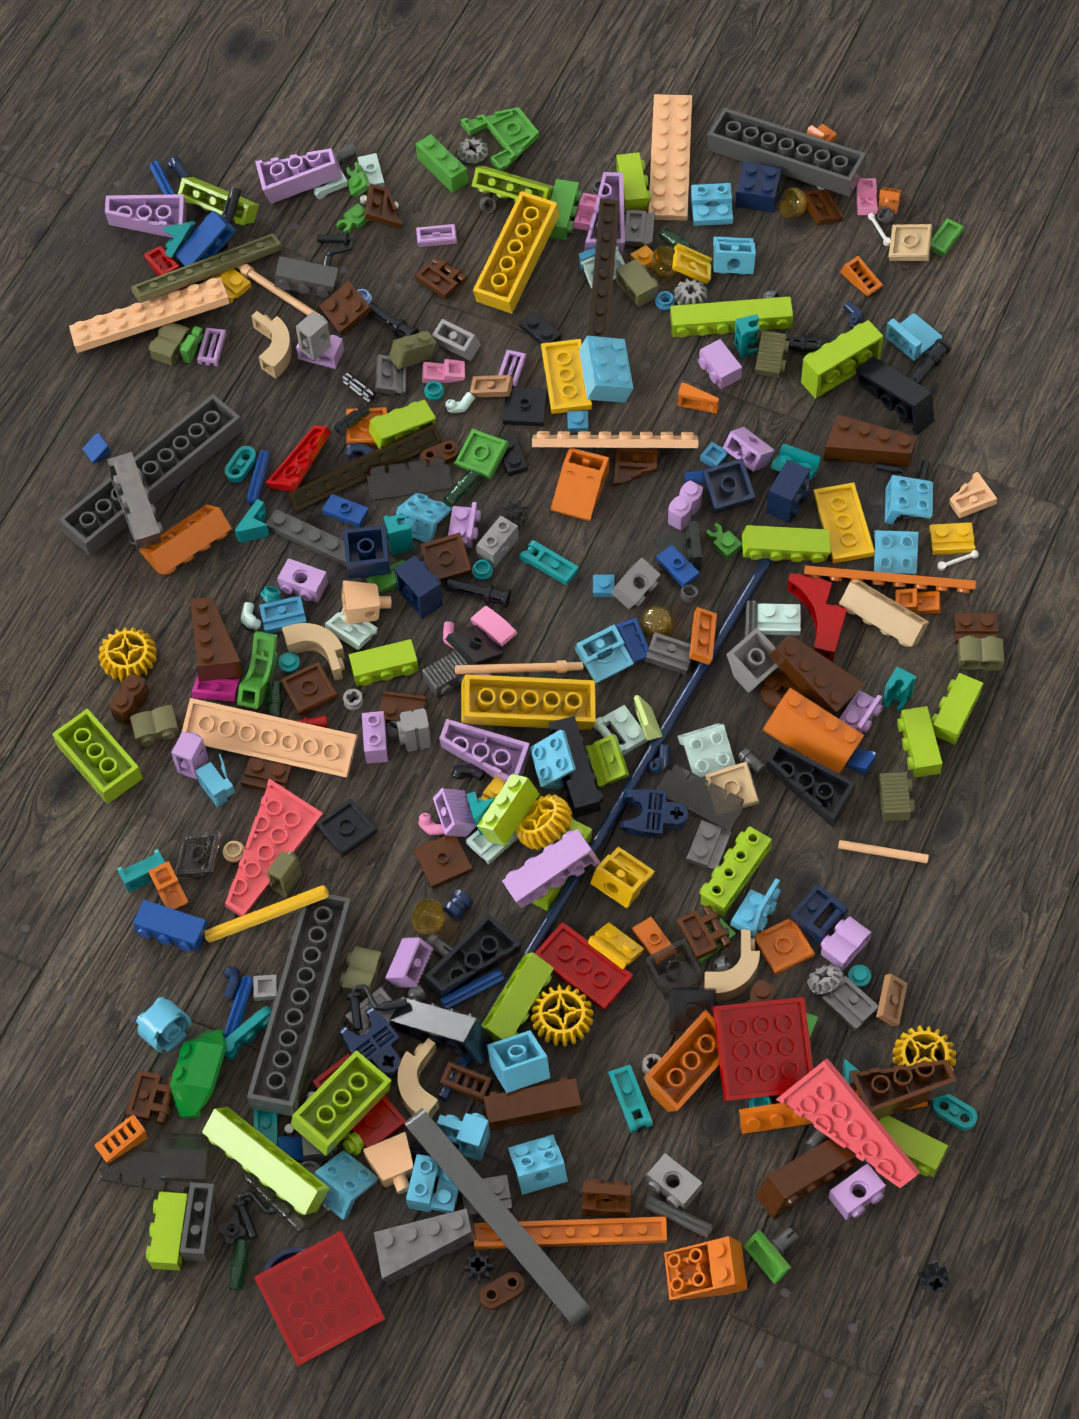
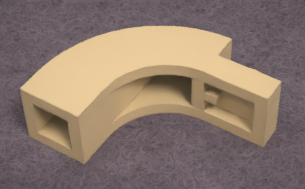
(279, 353)
(316, 638)
(739, 978)
(409, 1071)

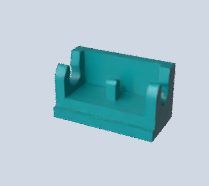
(746, 334)
(398, 536)
(899, 688)
(137, 874)

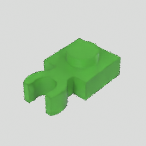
(358, 182)
(353, 218)
(190, 346)
(724, 543)

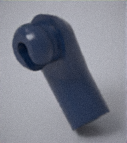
(855, 313)
(354, 448)
(662, 761)

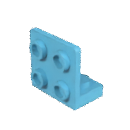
(912, 336)
(908, 497)
(422, 515)
(896, 552)
(552, 760)
(755, 909)
(346, 1181)

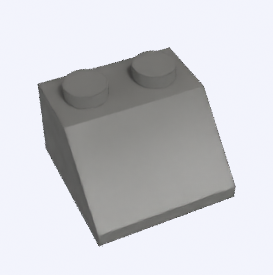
(751, 661)

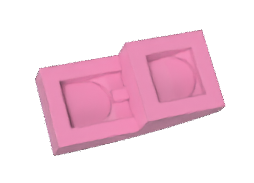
(866, 196)
(585, 211)
(447, 372)
(494, 625)

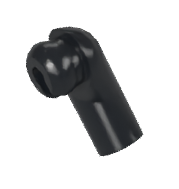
(468, 768)

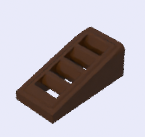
(462, 1089)

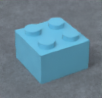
(518, 1061)

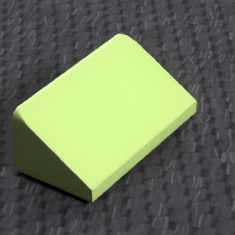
(647, 719)

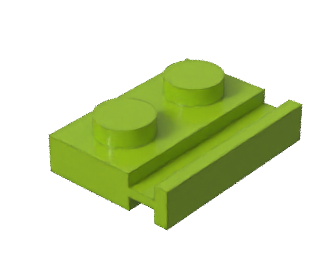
(607, 760)

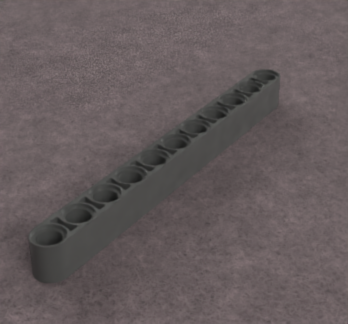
(498, 1217)

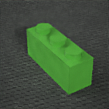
(441, 163)
(566, 195)

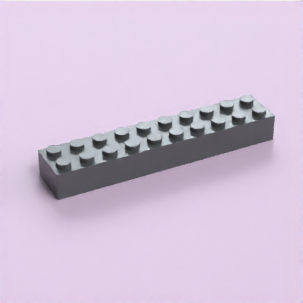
(163, 467)
(299, 1006)

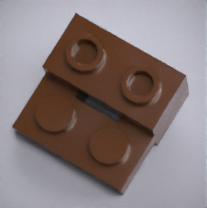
(618, 1192)

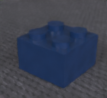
(758, 187)
(728, 486)
(789, 491)
(366, 552)
(418, 586)

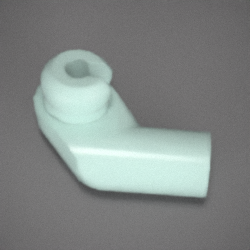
(460, 406)
(248, 618)

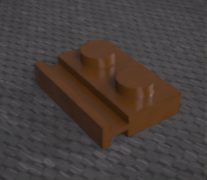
(823, 207)
(975, 624)
(395, 703)
(261, 770)

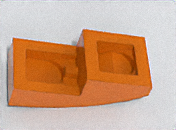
(919, 602)
(168, 886)

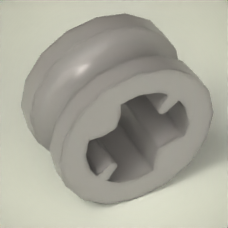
(349, 694)
(651, 1057)

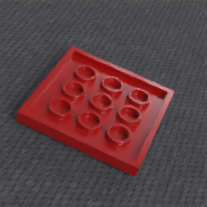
(762, 1047)
(319, 1298)

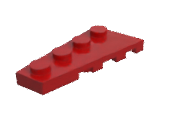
(296, 465)

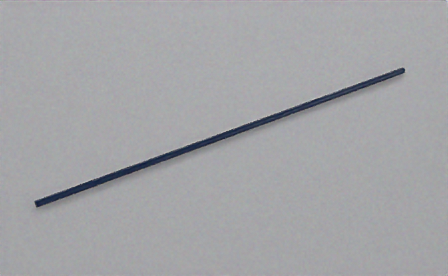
(632, 783)

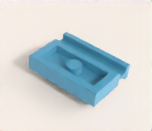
(282, 614)

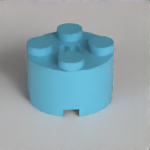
(163, 1025)

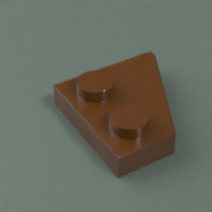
(381, 207)
(634, 463)

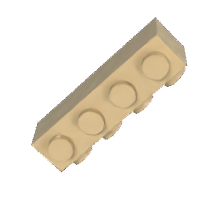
(884, 613)

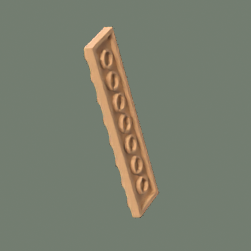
(670, 157)
(149, 314)
(623, 440)
(271, 737)

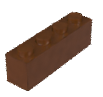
(532, 1103)

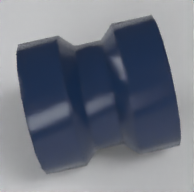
(457, 905)

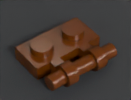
(437, 281)
(697, 935)
(144, 1096)

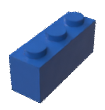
(206, 239)
(170, 926)

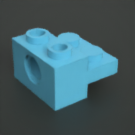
(711, 204)
(733, 248)
(599, 646)
(470, 1135)
(538, 1164)
(422, 1185)

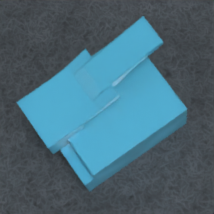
(213, 784)

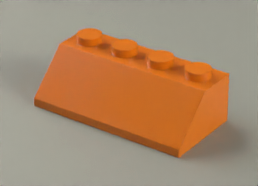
(186, 539)
(813, 731)
(685, 1065)

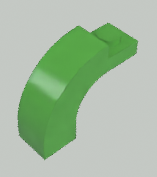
(261, 671)

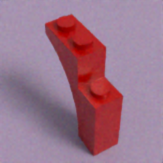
(827, 618)

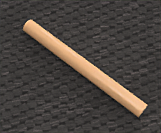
(883, 851)

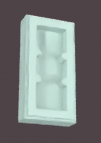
(372, 169)

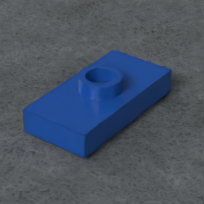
(345, 510)
(677, 566)
(633, 639)

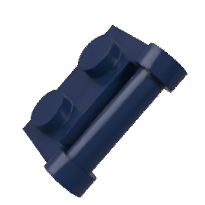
(813, 907)

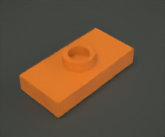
(650, 936)

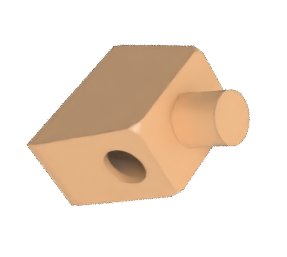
(362, 602)
(391, 1162)

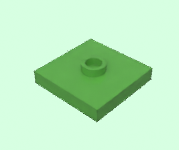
(481, 453)

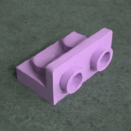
(464, 521)
(861, 711)

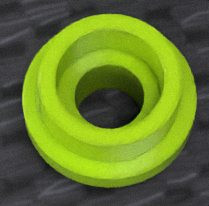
(353, 1143)

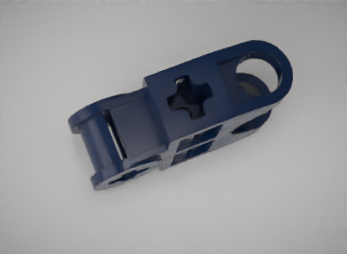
(663, 815)
(376, 1043)

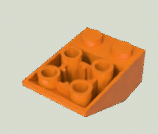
(580, 484)
(706, 1269)

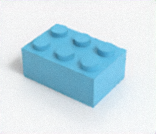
(606, 369)

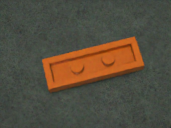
(703, 636)

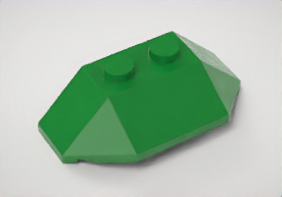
(197, 1072)

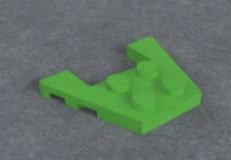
(510, 129)

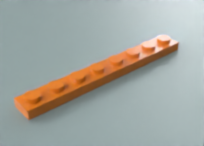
(898, 580)
(776, 1117)
(582, 1232)

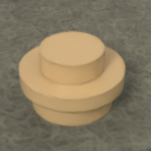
(233, 851)

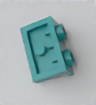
(798, 456)

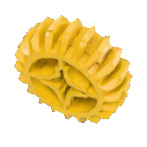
(116, 650)
(544, 822)
(572, 1014)
(913, 1042)

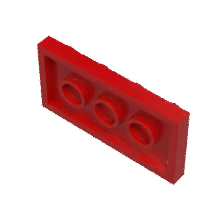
(583, 966)
(379, 1122)

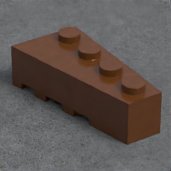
(868, 443)
(213, 646)
(815, 675)
(903, 1086)
(804, 1176)

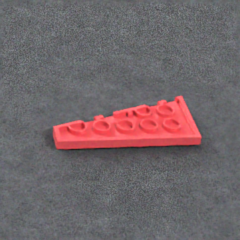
(279, 826)
(843, 1117)

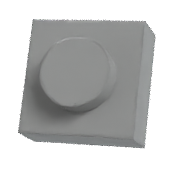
(265, 987)

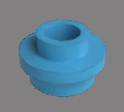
(664, 300)

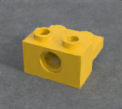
(621, 877)

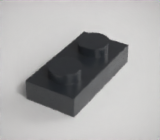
(539, 329)
(513, 457)

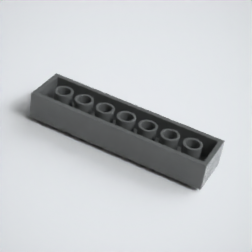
(797, 153)

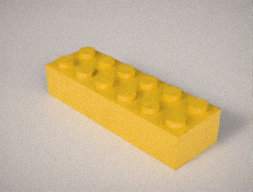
(516, 252)
(526, 701)

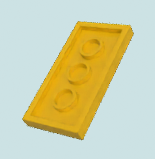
(565, 376)
(844, 518)

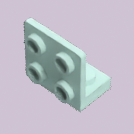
(707, 749)

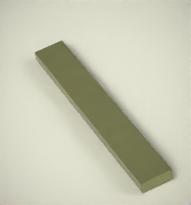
(206, 268)

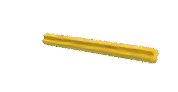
(266, 913)

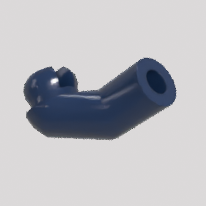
(176, 164)
(233, 983)

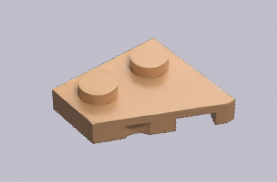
(972, 497)

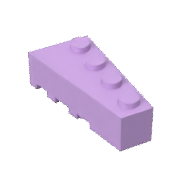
(297, 174)
(610, 189)
(146, 212)
(486, 750)
(550, 868)

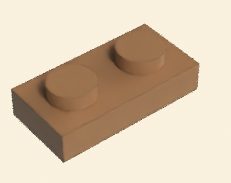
(491, 386)
(892, 1000)

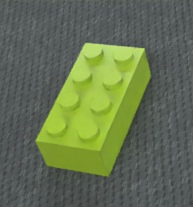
(839, 359)
(97, 756)
(340, 1102)

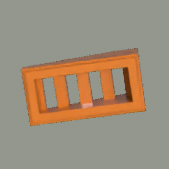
(857, 262)
(697, 399)
(132, 1141)

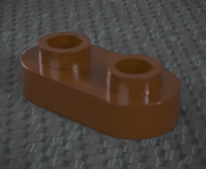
(440, 451)
(503, 1291)

